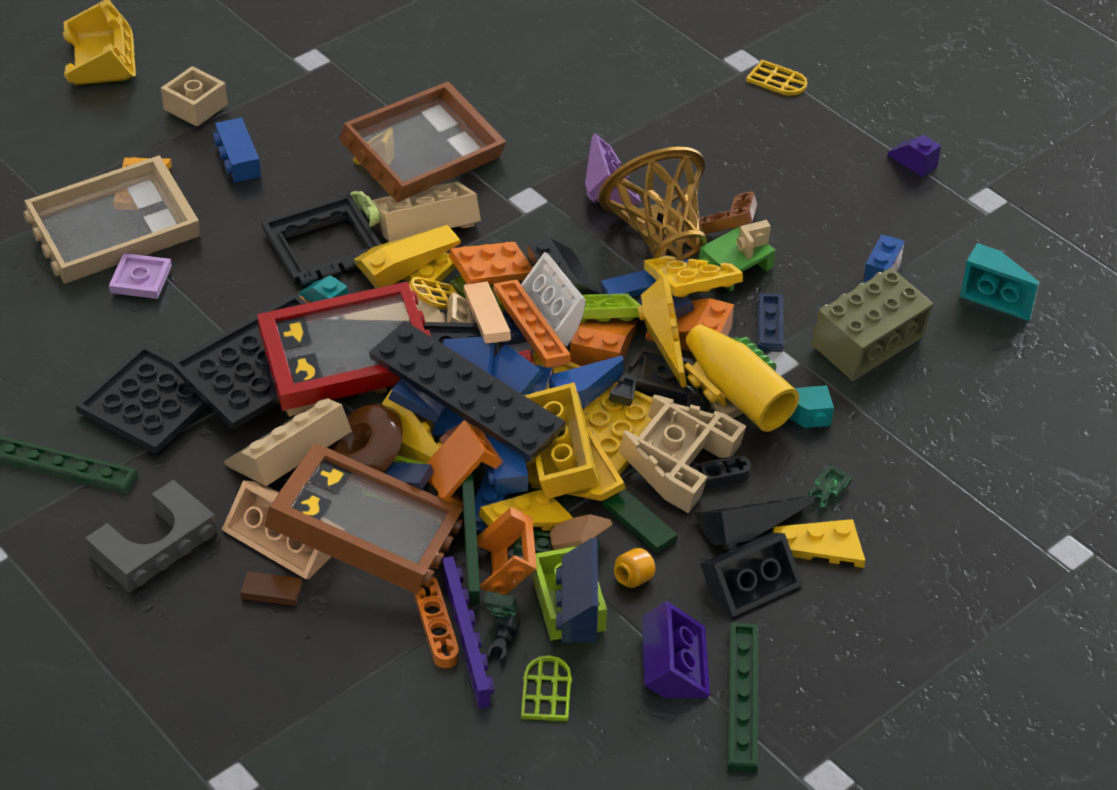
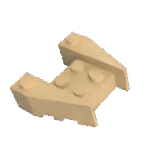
(673, 442)

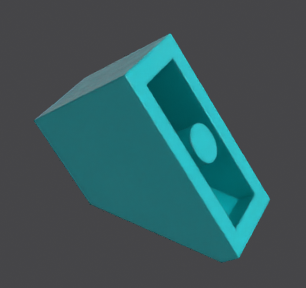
(324, 289)
(814, 407)

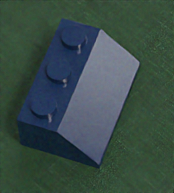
(578, 594)

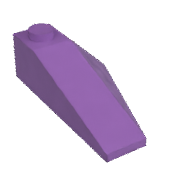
(600, 166)

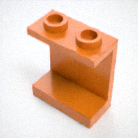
(458, 459)

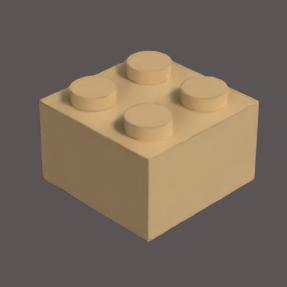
(194, 96)

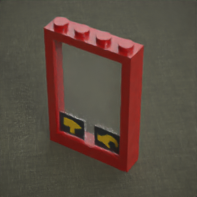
(325, 344)

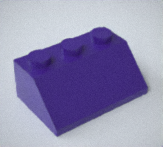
(674, 653)

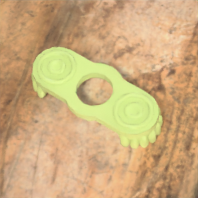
(370, 211)

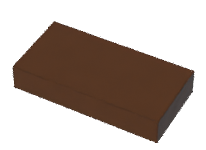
(271, 588)

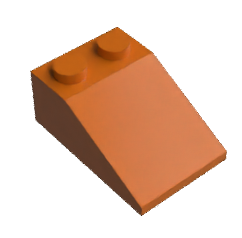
(706, 312)
(601, 340)

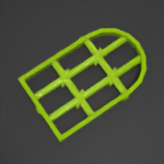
(555, 697)

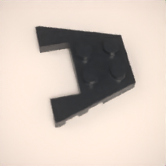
(652, 374)

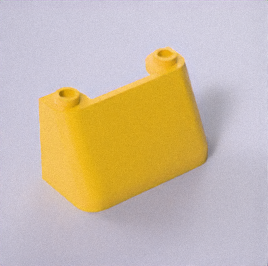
(101, 46)

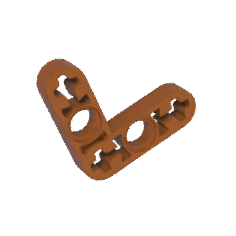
(740, 214)

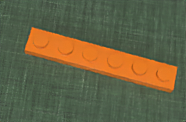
(532, 324)

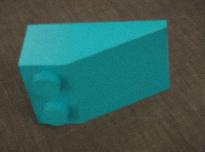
(998, 283)

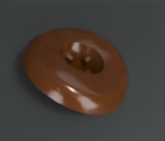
(374, 436)

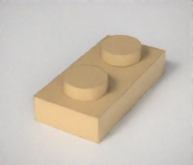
(459, 310)

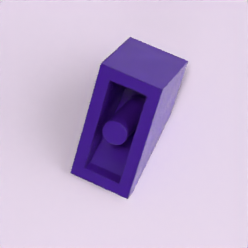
(917, 154)

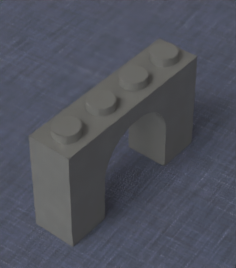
(137, 563)

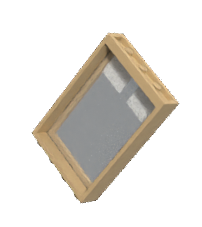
(108, 215)

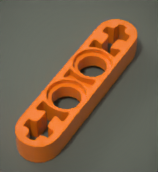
(434, 621)

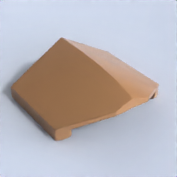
(577, 531)

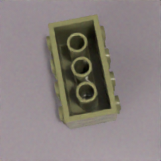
(871, 323)

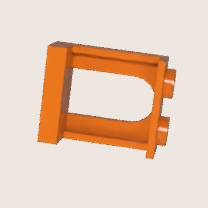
(496, 539)

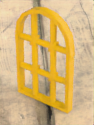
(794, 91)
(439, 285)

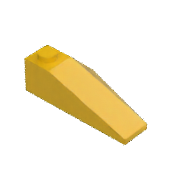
(397, 259)
(661, 323)
(417, 438)

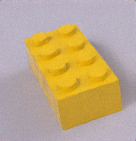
(568, 460)

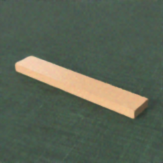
(486, 312)

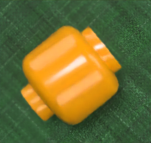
(634, 568)

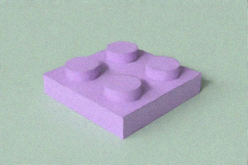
(140, 276)

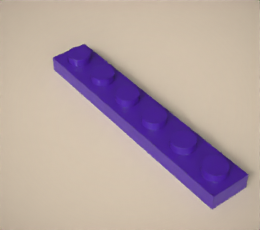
(469, 639)

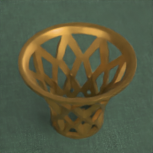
(648, 215)

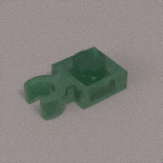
(830, 483)
(500, 604)

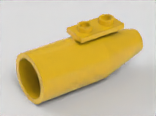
(736, 373)

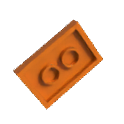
(491, 263)

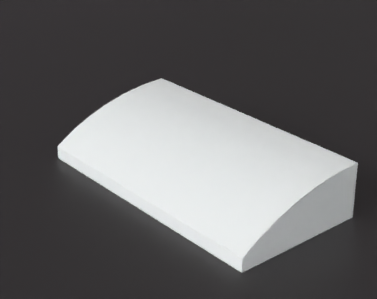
(555, 297)

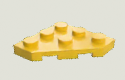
(694, 275)
(608, 477)

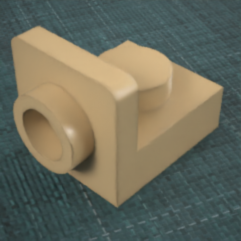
(752, 236)

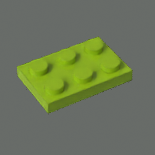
(607, 306)

